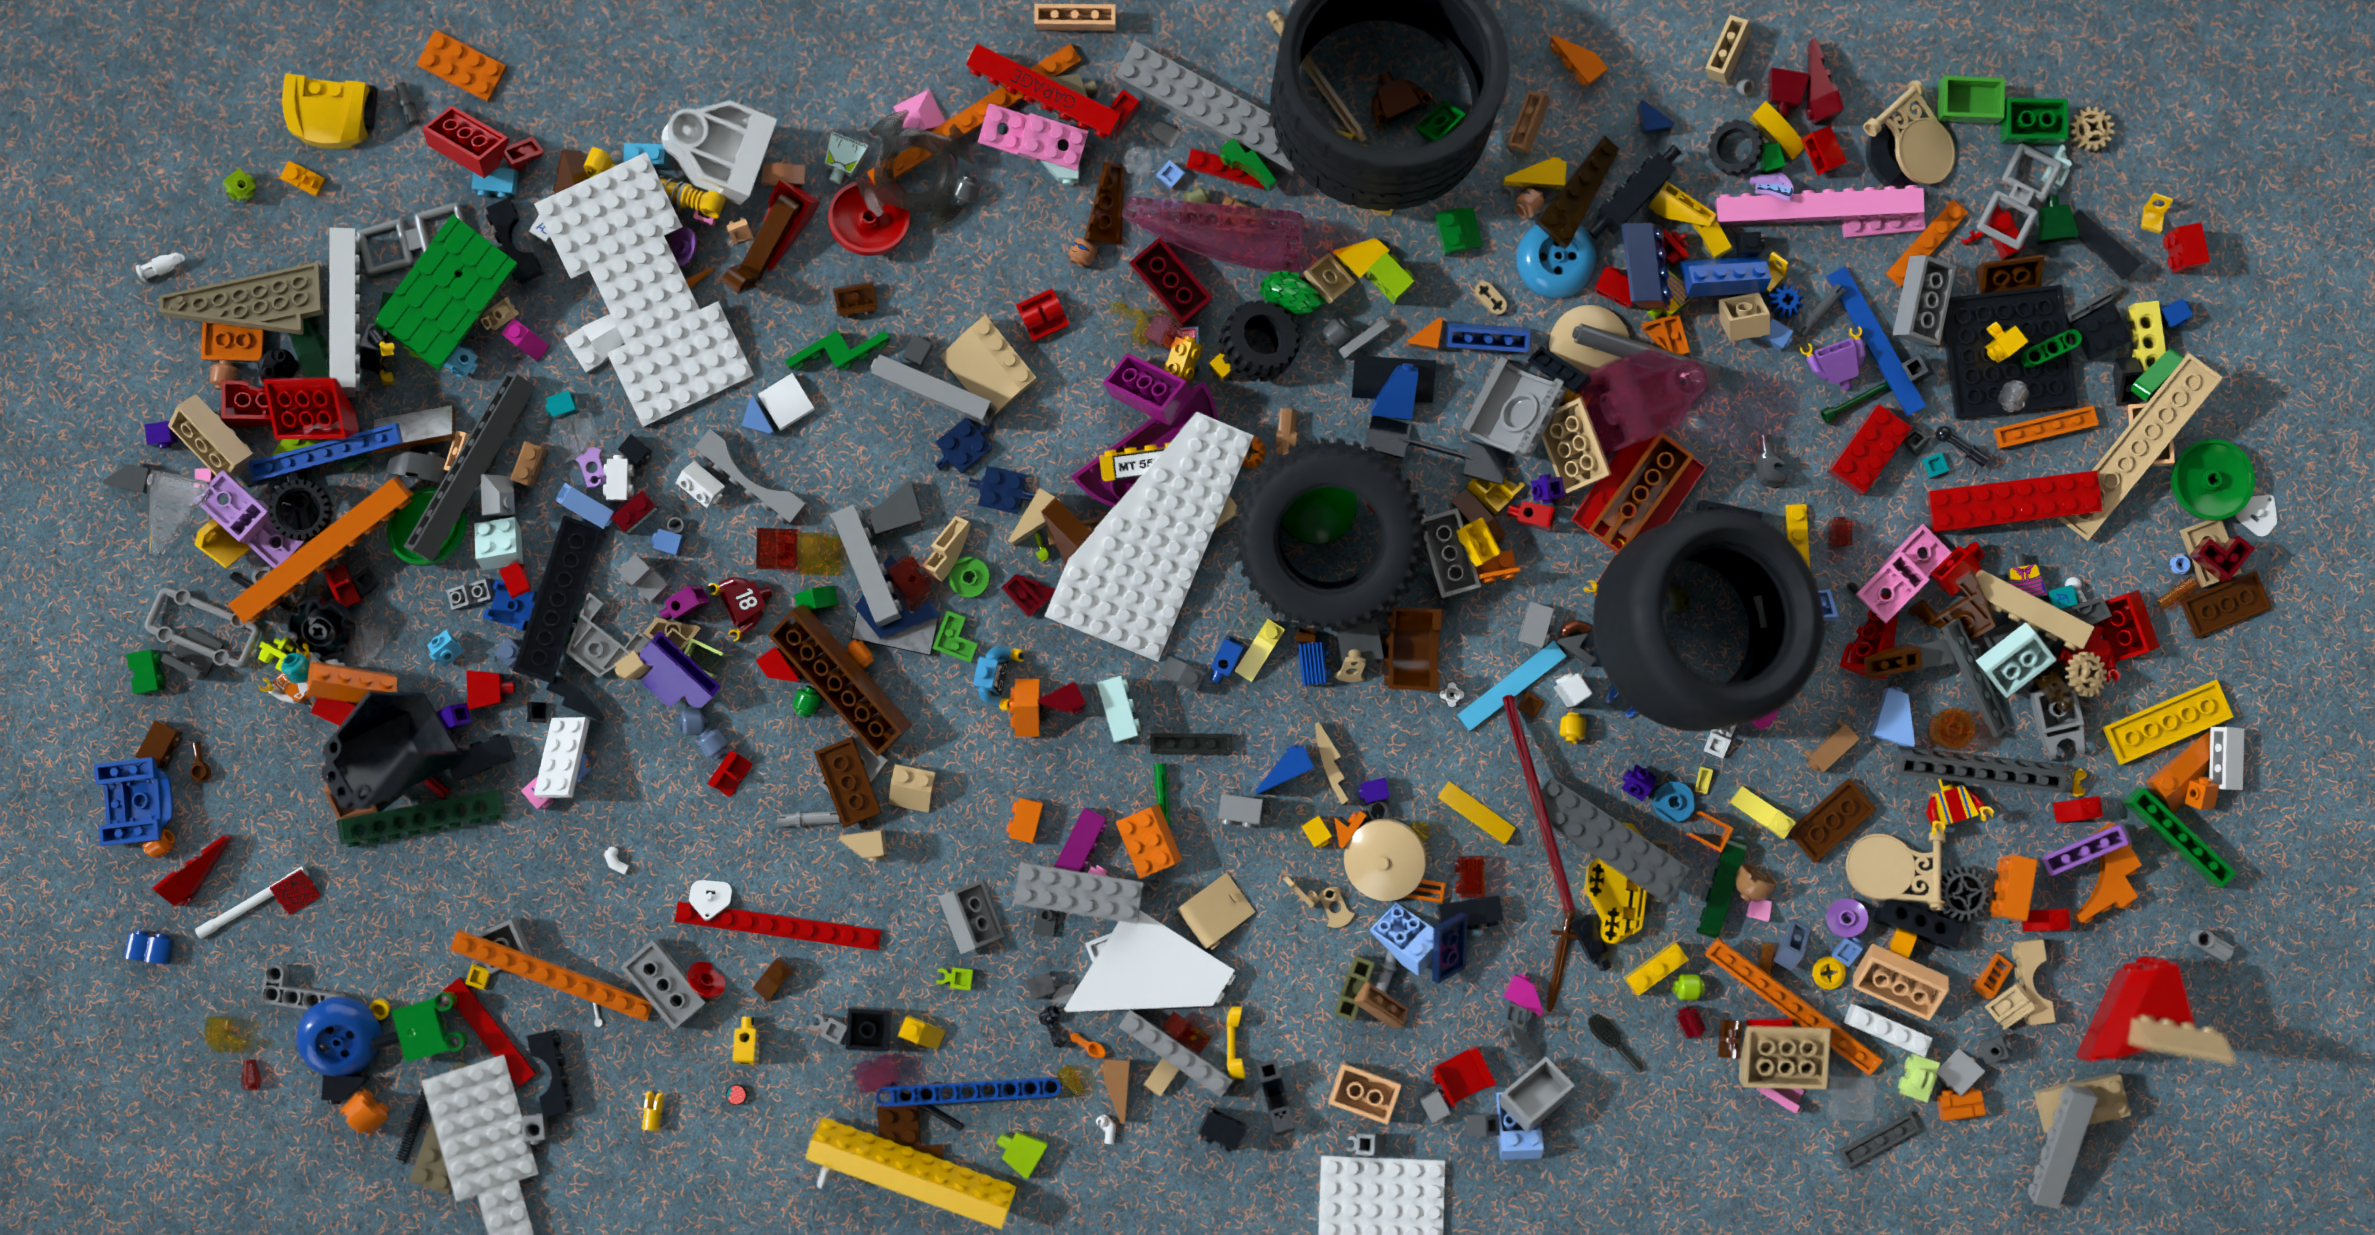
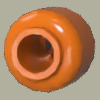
(159, 847)

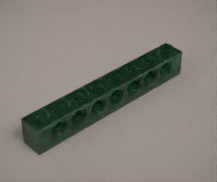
(349, 827)

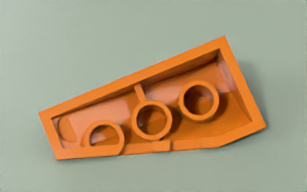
(2172, 780)

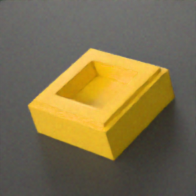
(478, 977)

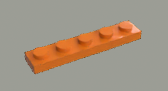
(1928, 239)
(2045, 427)

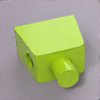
(1022, 1151)

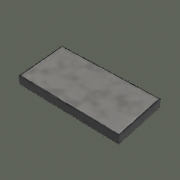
(914, 639)

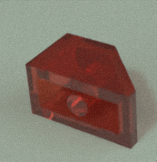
(1186, 1032)

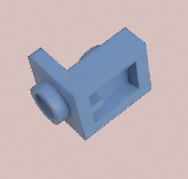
(1848, 950)

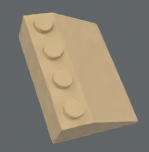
(988, 364)
(1575, 447)
(2180, 1040)
(1785, 1057)

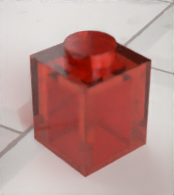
(1839, 532)

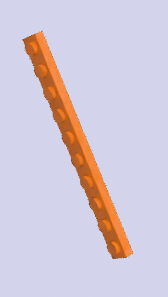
(551, 975)
(1792, 1005)

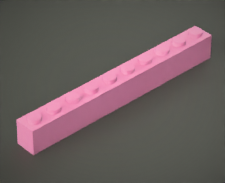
(1820, 206)

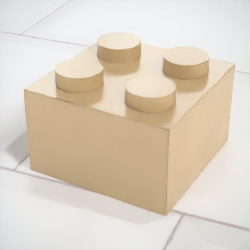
(1744, 317)

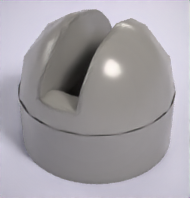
(1745, 87)
(677, 529)

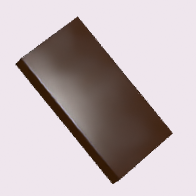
(2010, 274)

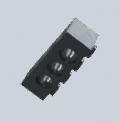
(1947, 939)

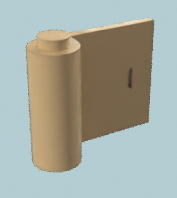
(1214, 913)

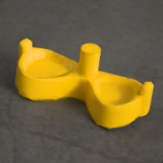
(2079, 775)

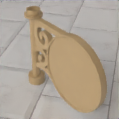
(1923, 144)
(1885, 868)

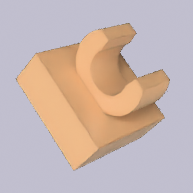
(739, 230)

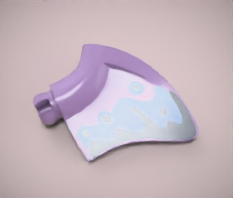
(1773, 184)

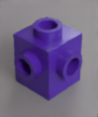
(1547, 488)
(1638, 782)

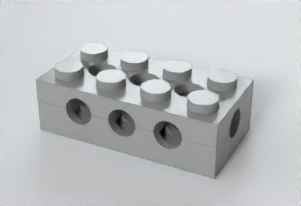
(651, 986)

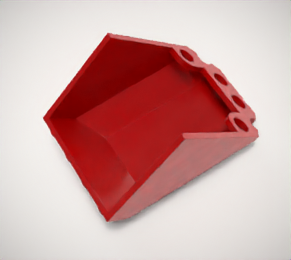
(2137, 989)

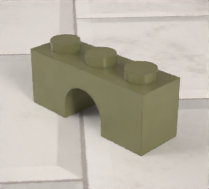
(1356, 977)

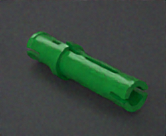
(1161, 789)

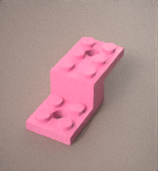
(1032, 137)
(1903, 573)

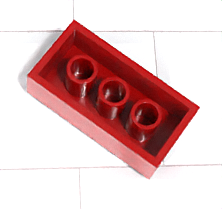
(1869, 449)

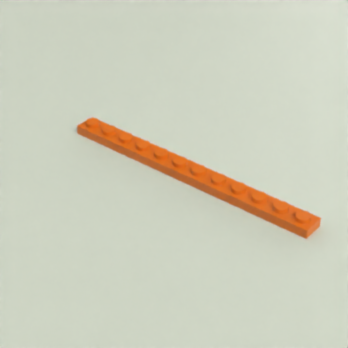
(974, 115)

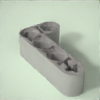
(285, 991)

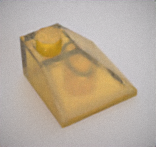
(819, 554)

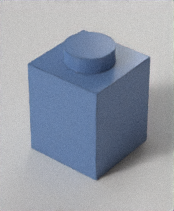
(1779, 335)
(667, 542)

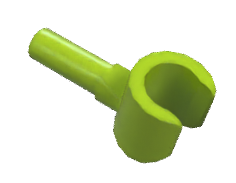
(1042, 553)

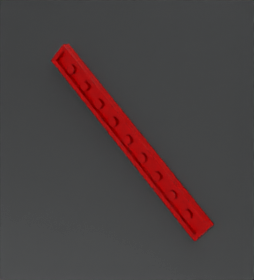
(783, 927)

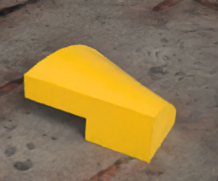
(1361, 255)
(1488, 492)

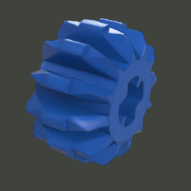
(1779, 294)

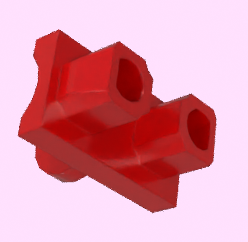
(1676, 246)

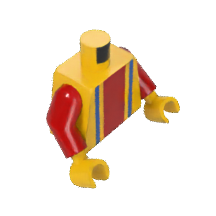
(1954, 805)

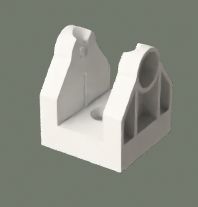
(719, 147)

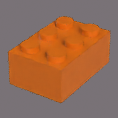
(1149, 841)
(2013, 888)

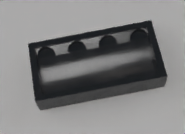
(1373, 372)

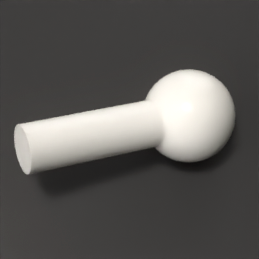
(2076, 583)

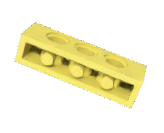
(2154, 333)

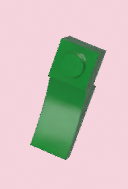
(1235, 157)

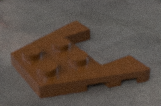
(1971, 610)
(902, 1125)

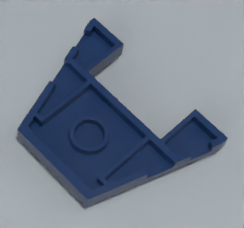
(908, 620)

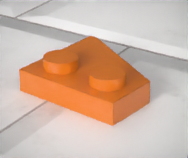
(1667, 334)

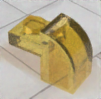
(218, 1036)

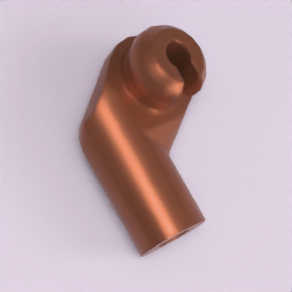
(1572, 626)

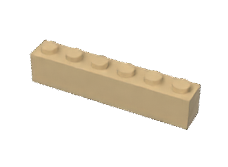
(2034, 611)

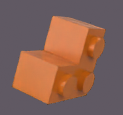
(1025, 708)

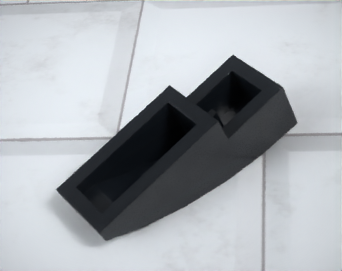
(574, 698)

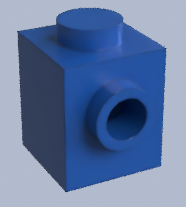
(2176, 314)

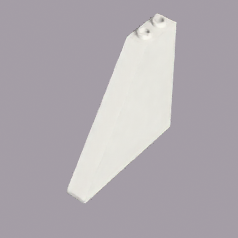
(1150, 968)

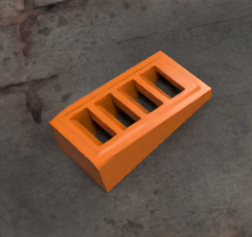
(1982, 979)

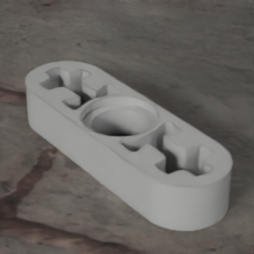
(1370, 334)

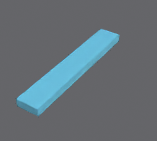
(1511, 685)

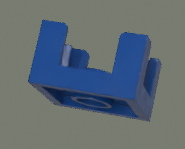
(510, 611)

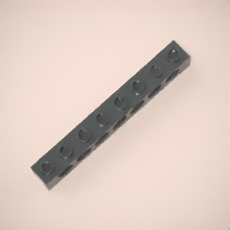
(1980, 769)

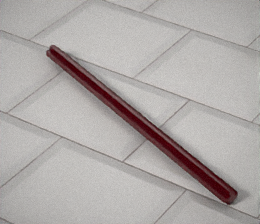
(1538, 803)

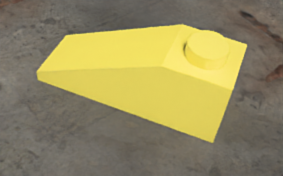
(1259, 650)

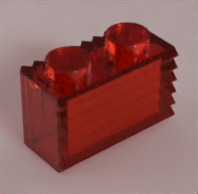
(1470, 876)

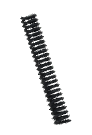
(416, 1129)

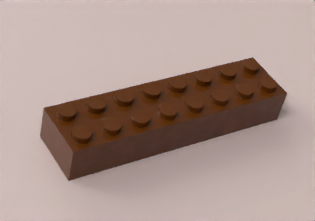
(840, 679)

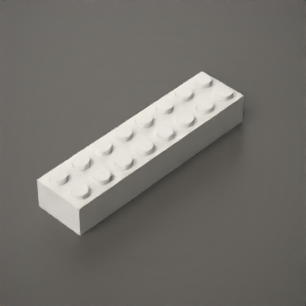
(343, 305)

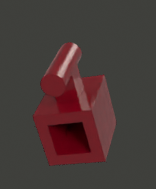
(1690, 1022)

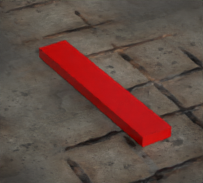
(490, 1032)

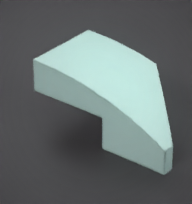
(2061, 157)

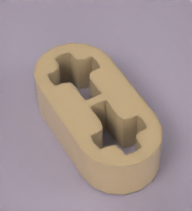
(1488, 304)

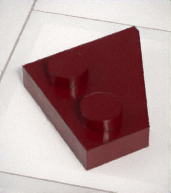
(1027, 593)

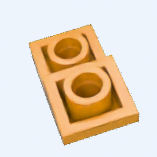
(1902, 943)

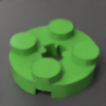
(959, 571)

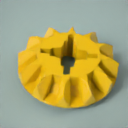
(1835, 979)

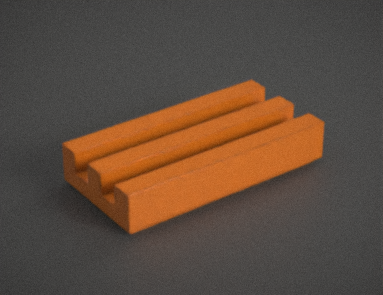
(1441, 893)

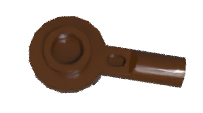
(199, 770)

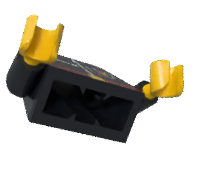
(373, 350)

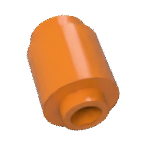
(860, 653)

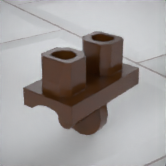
(1729, 1039)

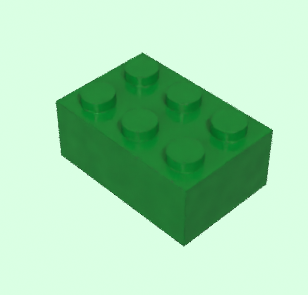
(2034, 121)

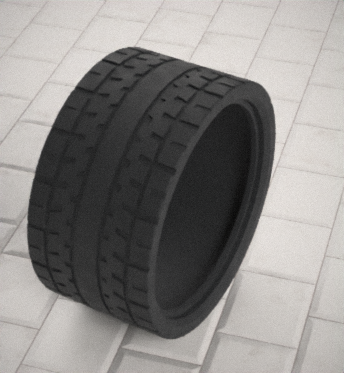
(1373, 175)

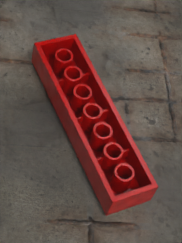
(2014, 501)

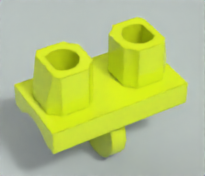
(269, 651)

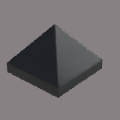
(536, 712)

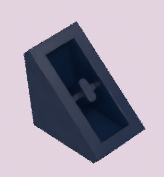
(1652, 120)

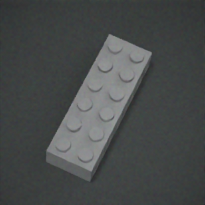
(1078, 893)

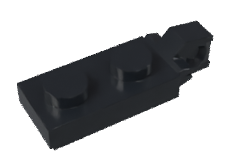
(1591, 942)

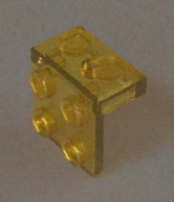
(1136, 316)

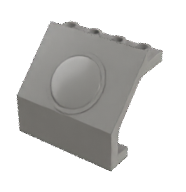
(1513, 409)

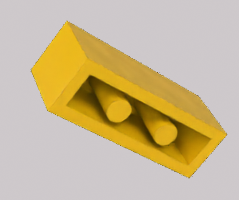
(1655, 968)

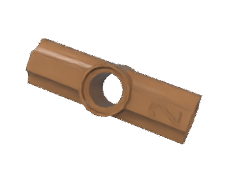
(1286, 432)

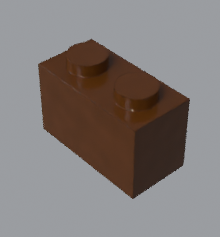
(160, 743)

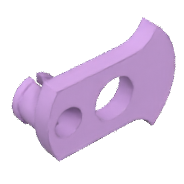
(592, 455)

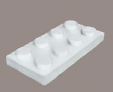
(561, 757)

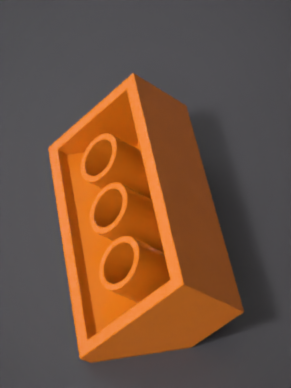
(346, 682)

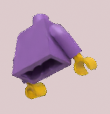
(1838, 361)

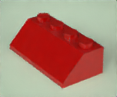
(466, 141)

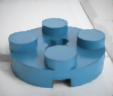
(1674, 813)

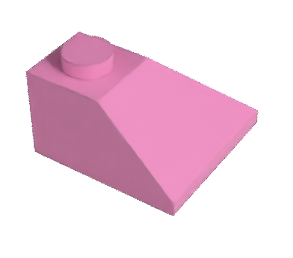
(922, 112)

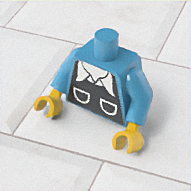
(991, 675)

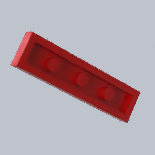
(1212, 165)

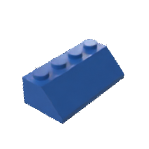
(1724, 276)

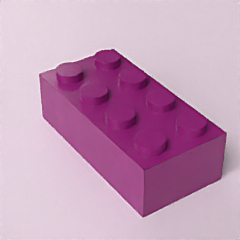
(1148, 389)

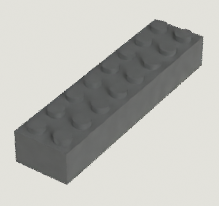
(1612, 842)

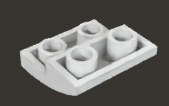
(786, 401)

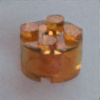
(1961, 723)

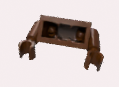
(1397, 98)

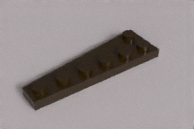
(1571, 203)

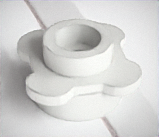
(1451, 689)

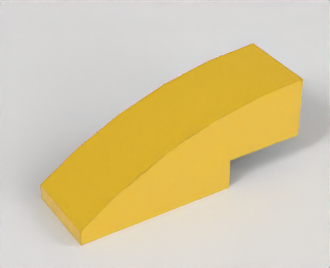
(1777, 130)

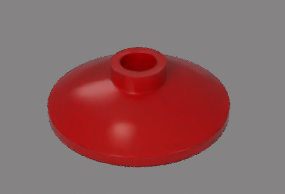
(705, 980)

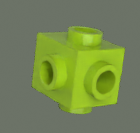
(239, 178)

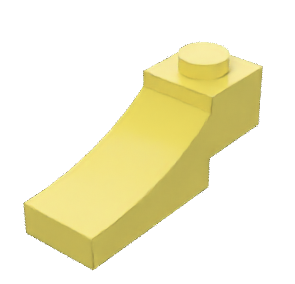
(1762, 812)

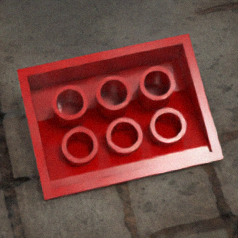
(309, 409)

